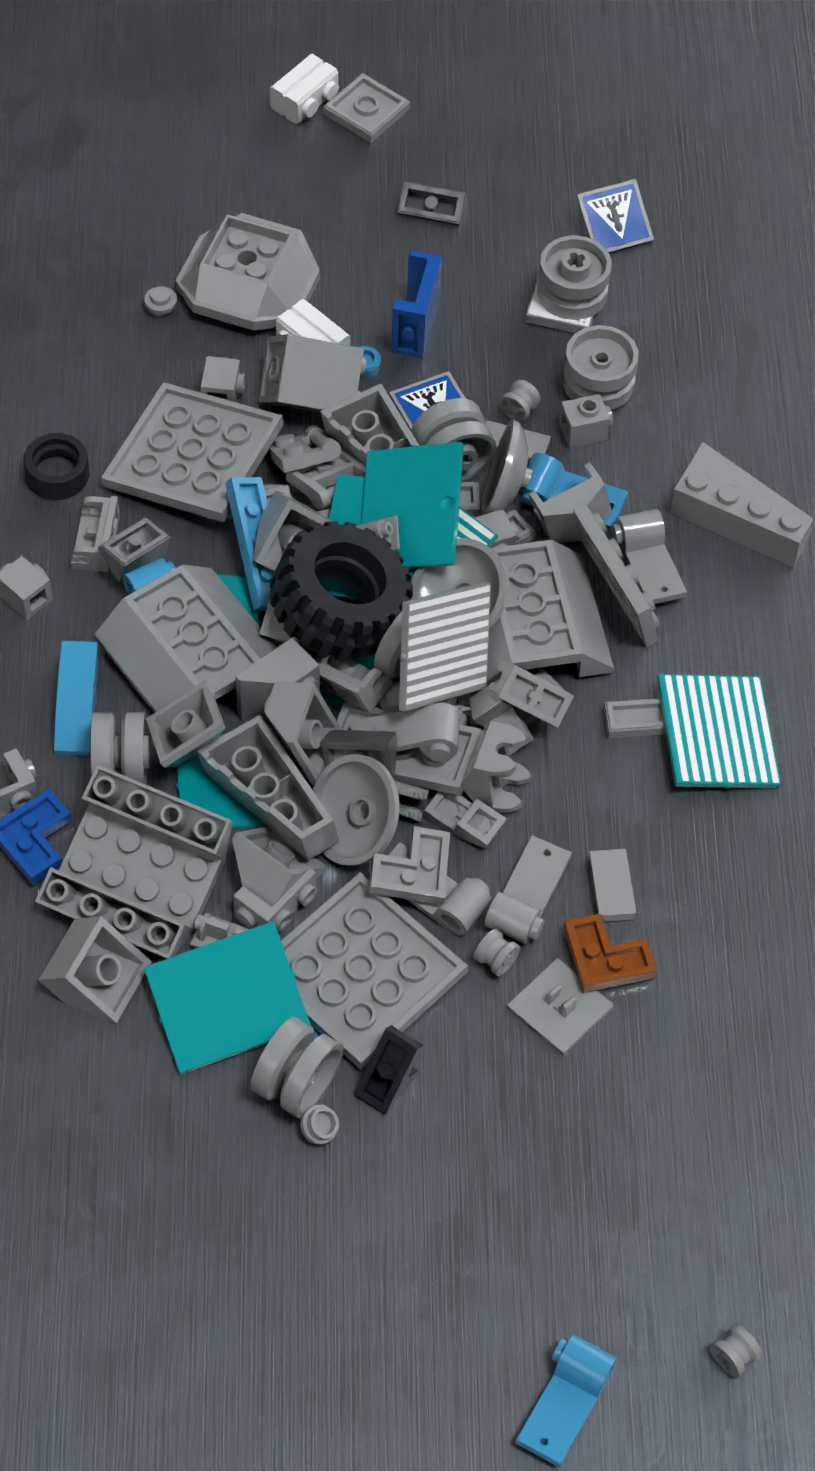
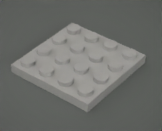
(190, 449)
(367, 968)

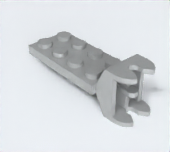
(580, 516)
(477, 768)

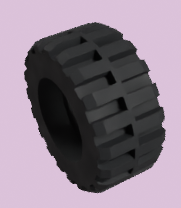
(355, 559)

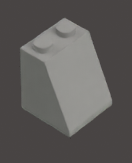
(309, 372)

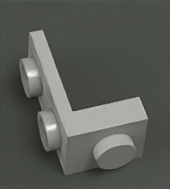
(23, 778)
(253, 911)

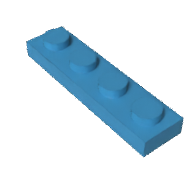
(247, 505)

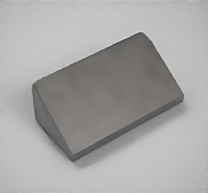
(432, 203)
(134, 548)
(375, 744)

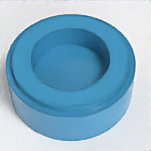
(373, 362)

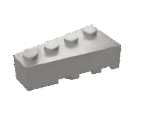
(367, 423)
(739, 508)
(267, 782)

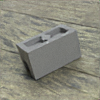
(94, 529)
(353, 682)
(531, 693)

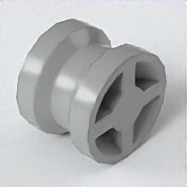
(519, 400)
(496, 952)
(736, 1351)

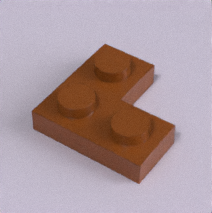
(604, 964)

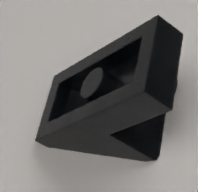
(389, 1069)

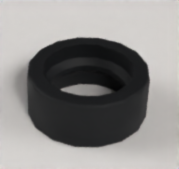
(56, 445)

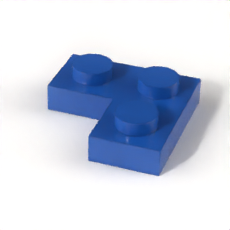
(25, 833)

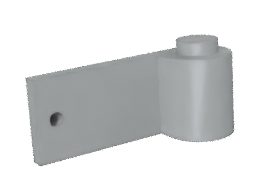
(643, 545)
(429, 727)
(528, 891)
(462, 901)

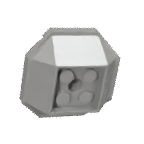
(248, 272)

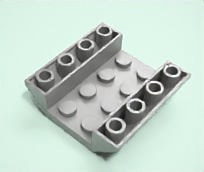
(547, 613)
(181, 634)
(139, 862)

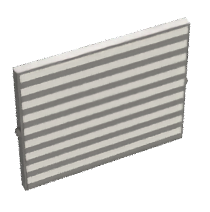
(444, 645)

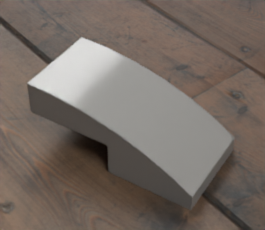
(465, 820)

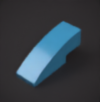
(76, 697)

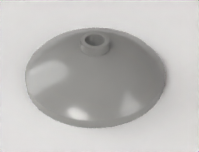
(507, 470)
(473, 565)
(363, 806)

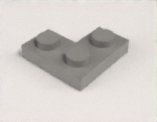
(415, 878)

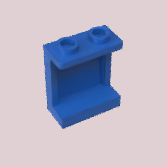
(414, 320)

